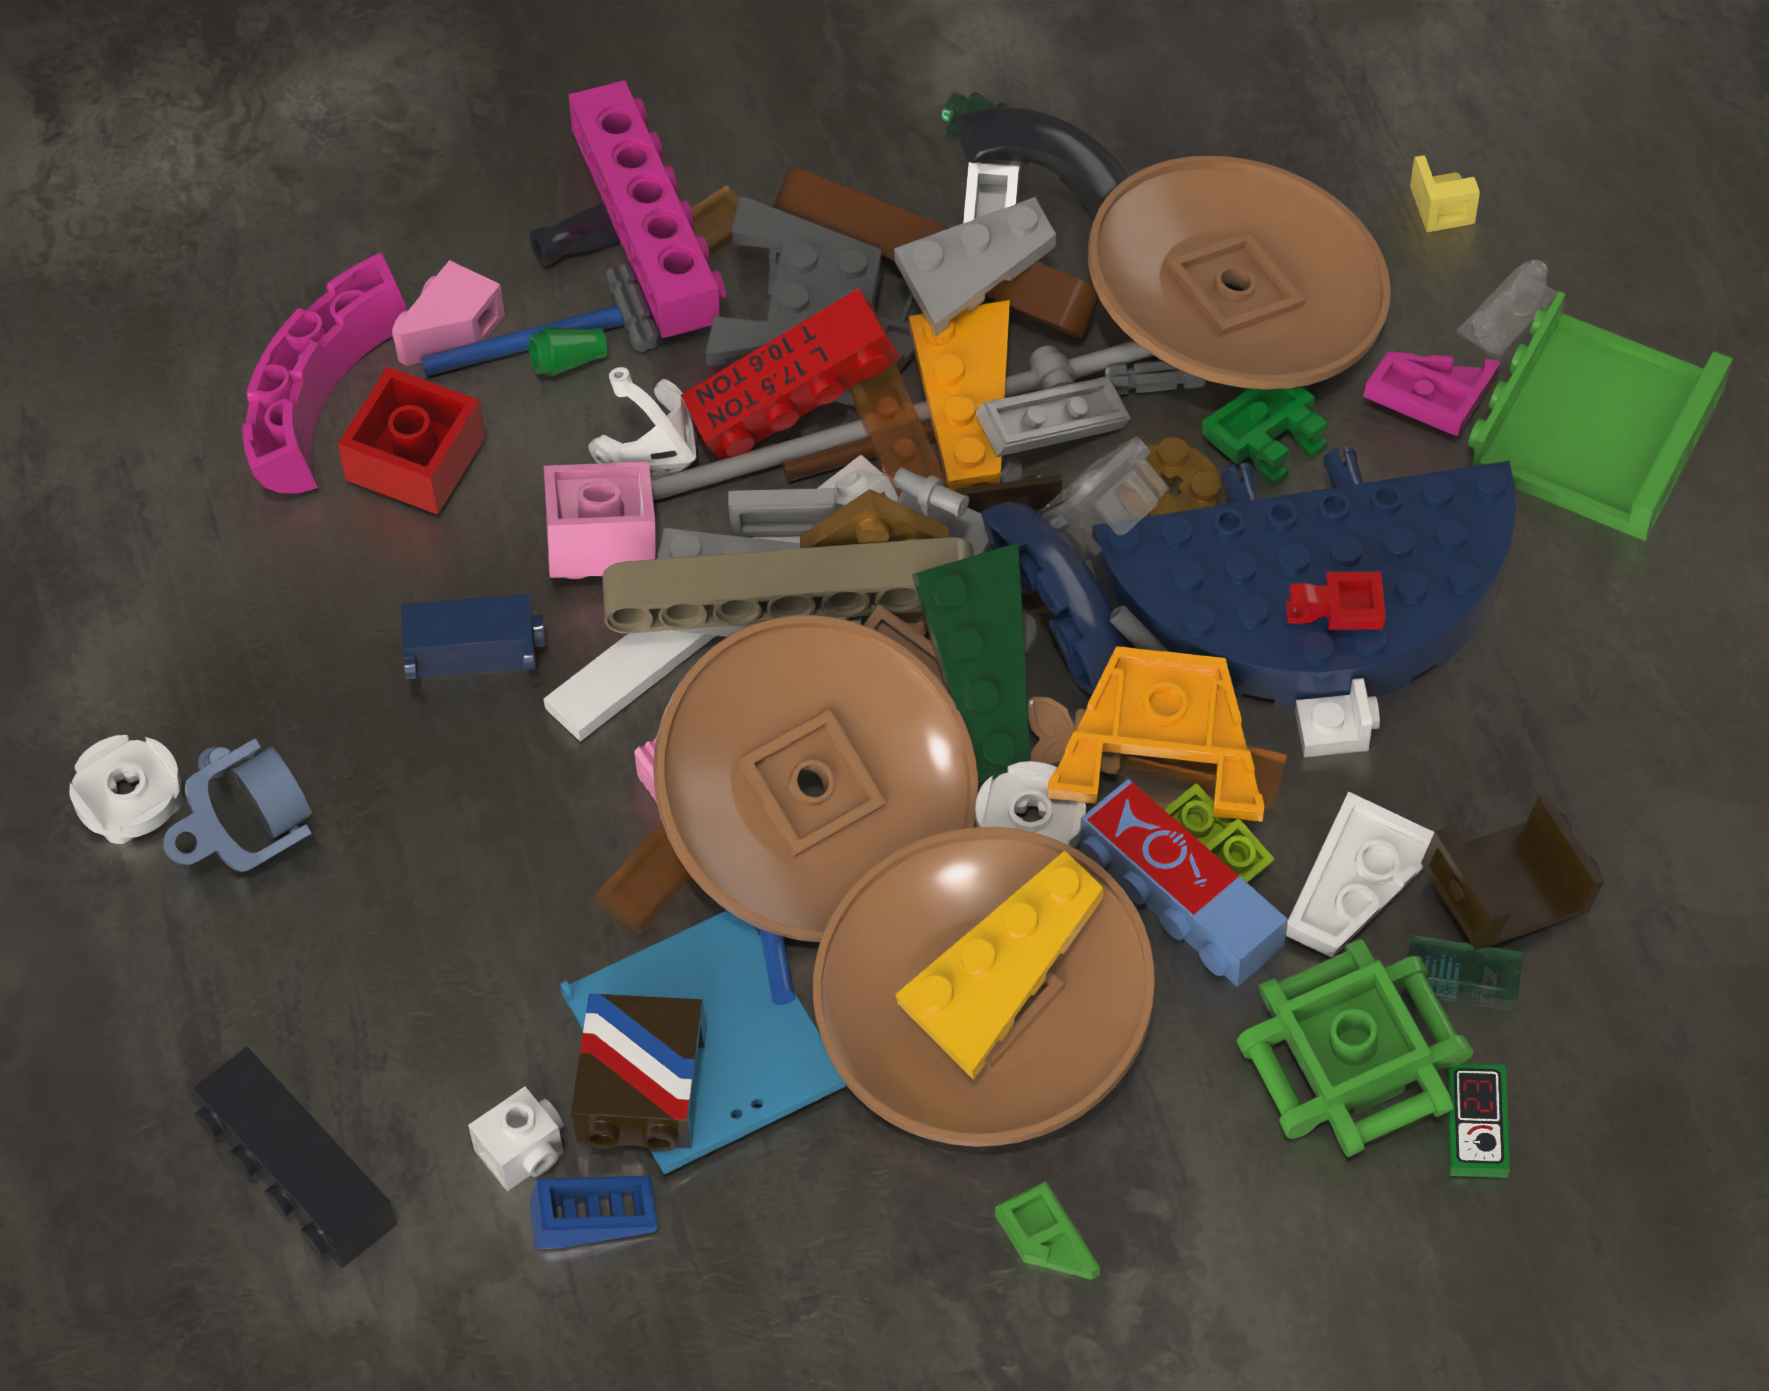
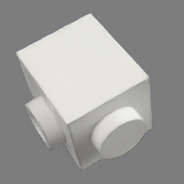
(518, 1138)

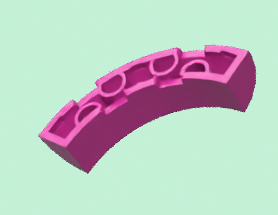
(305, 366)

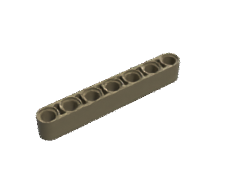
(771, 584)

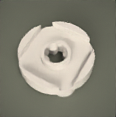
(1023, 787)
(133, 813)

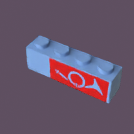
(1182, 883)

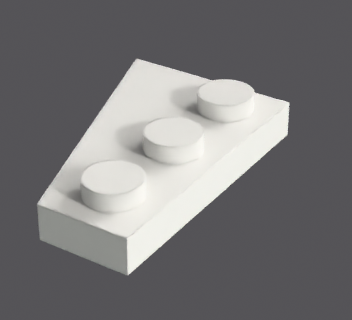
(1356, 874)

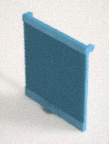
(751, 1045)

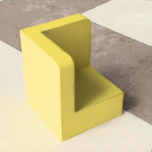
(1443, 199)

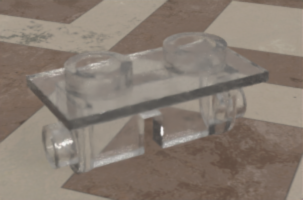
(1509, 309)

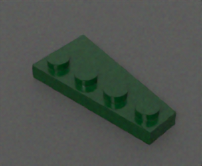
(979, 646)

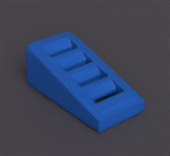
(574, 1230)

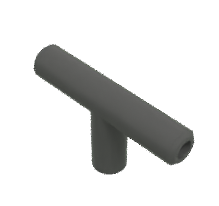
(1134, 631)

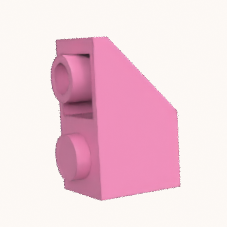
(450, 313)

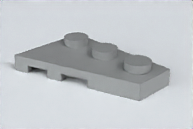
(970, 259)

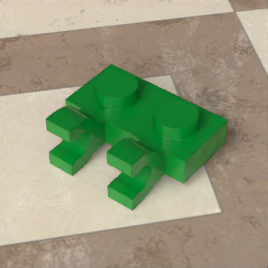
(1256, 418)

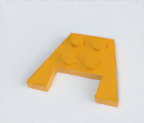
(1163, 709)

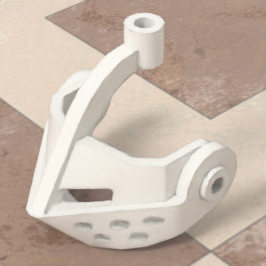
(671, 431)

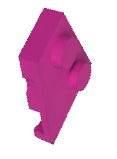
(1431, 388)

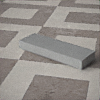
(1052, 416)

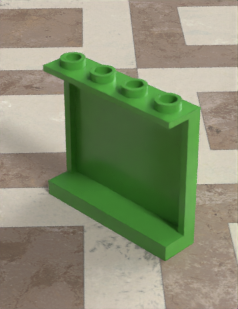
(1597, 420)

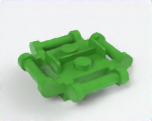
(1355, 1045)

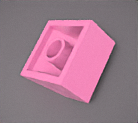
(598, 517)

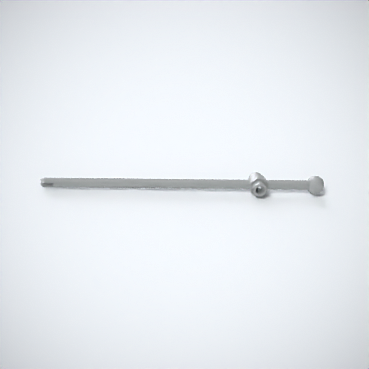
(1048, 371)

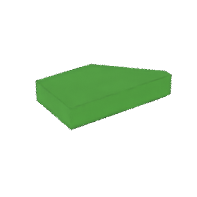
(1045, 1233)

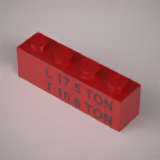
(790, 376)

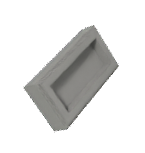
(778, 511)

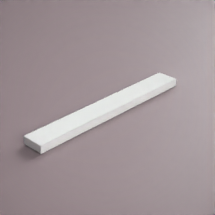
(638, 661)

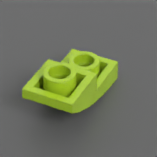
(1226, 839)

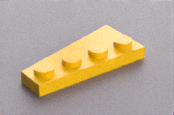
(988, 975)

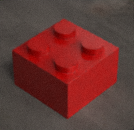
(412, 440)

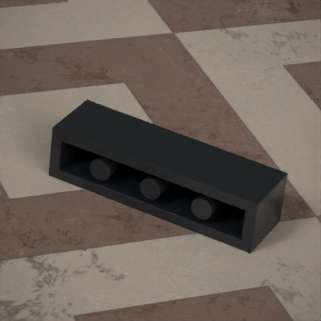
(293, 1157)

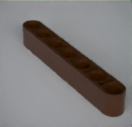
(1035, 293)

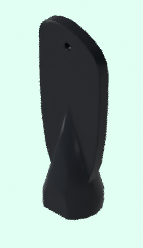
(574, 235)

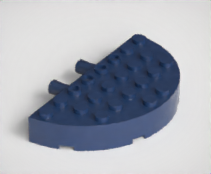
(1223, 575)

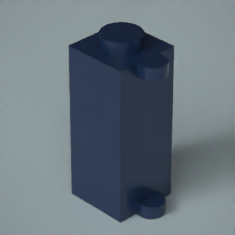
(470, 636)

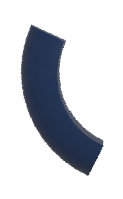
(1064, 585)

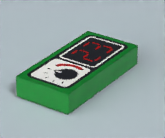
(1479, 1121)

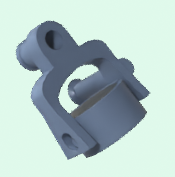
(269, 792)

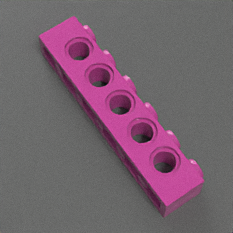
(646, 209)

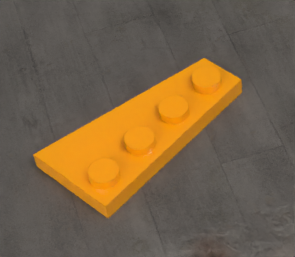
(958, 375)

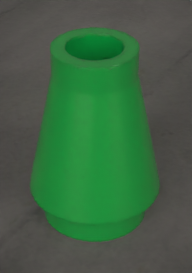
(562, 349)

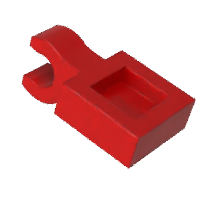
(1346, 599)

